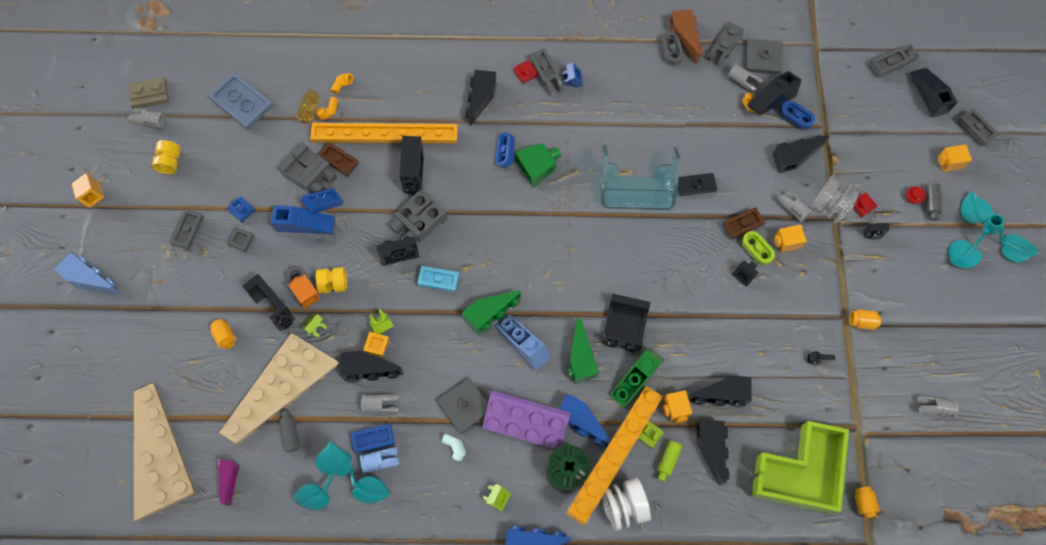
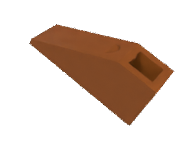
(684, 25)

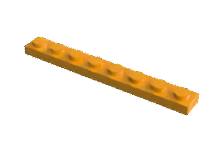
(382, 132)
(614, 456)

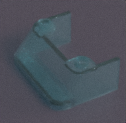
(639, 192)

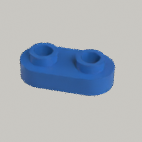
(797, 114)
(505, 150)

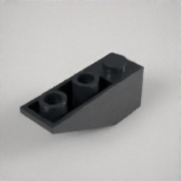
(779, 90)
(483, 91)
(934, 92)
(794, 154)
(360, 365)
(731, 390)
(711, 442)

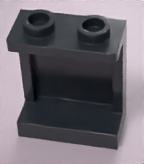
(258, 290)
(626, 323)

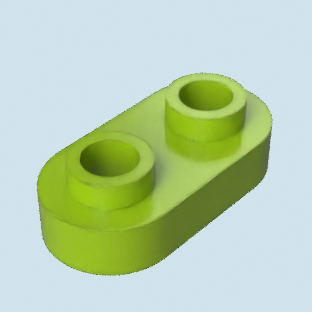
(759, 248)

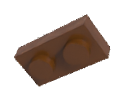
(339, 159)
(743, 223)

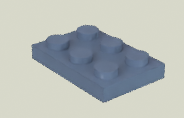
(240, 100)

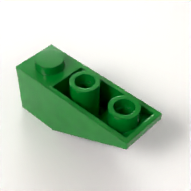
(485, 311)
(637, 377)

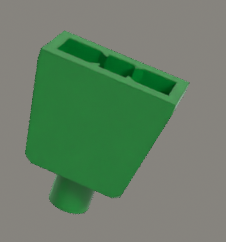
(537, 162)

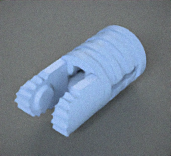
(379, 460)

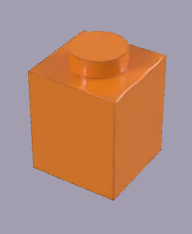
(304, 291)

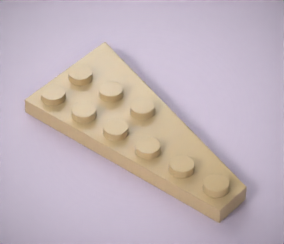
(282, 382)
(158, 464)

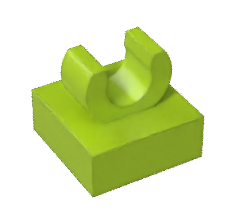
(312, 323)
(381, 323)
(650, 435)
(497, 497)

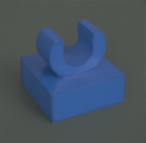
(574, 75)
(241, 209)

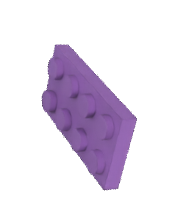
(526, 420)

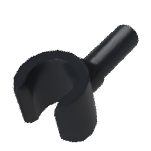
(813, 358)

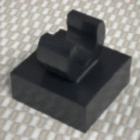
(746, 272)

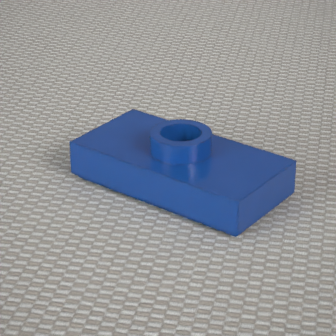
(322, 200)
(372, 438)

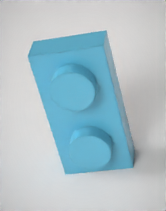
(438, 279)

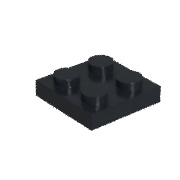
(398, 250)

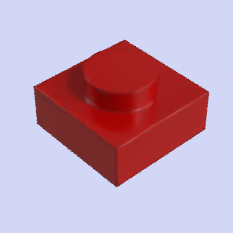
(525, 71)
(864, 205)

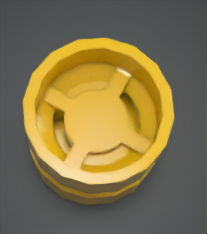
(167, 157)
(331, 280)

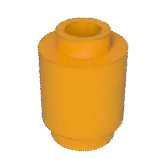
(865, 319)
(222, 334)
(866, 502)

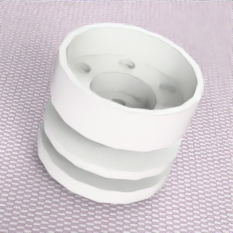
(627, 503)

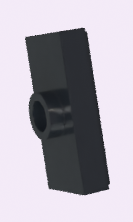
(697, 184)

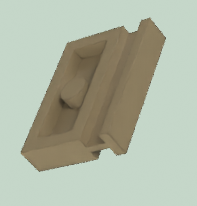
(148, 93)

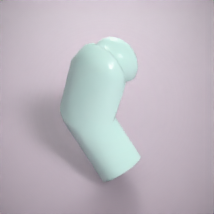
(457, 446)

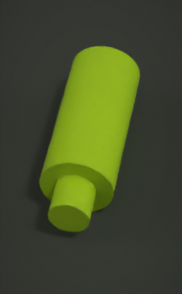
(669, 460)

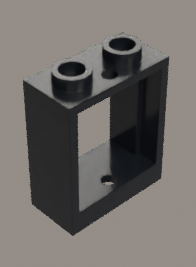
(411, 164)

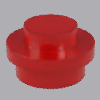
(915, 195)

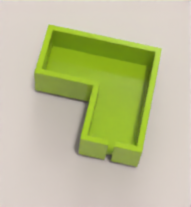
(813, 479)

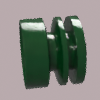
(563, 480)

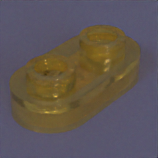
(308, 103)

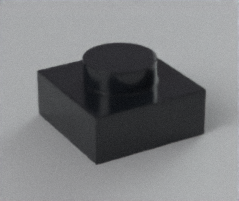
(876, 230)

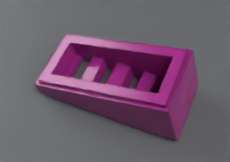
(227, 480)

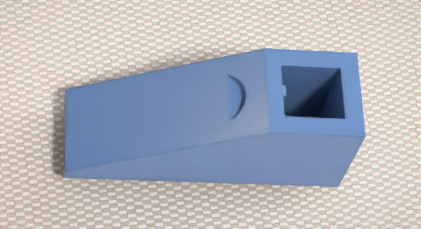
(77, 273)
(524, 342)

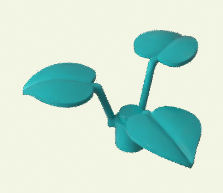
(976, 210)
(337, 462)

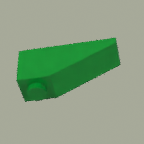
(582, 362)

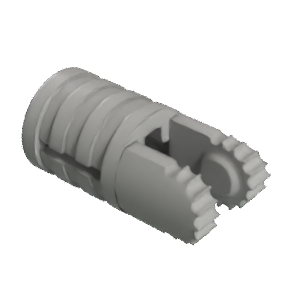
(741, 75)
(147, 118)
(795, 205)
(374, 403)
(937, 406)

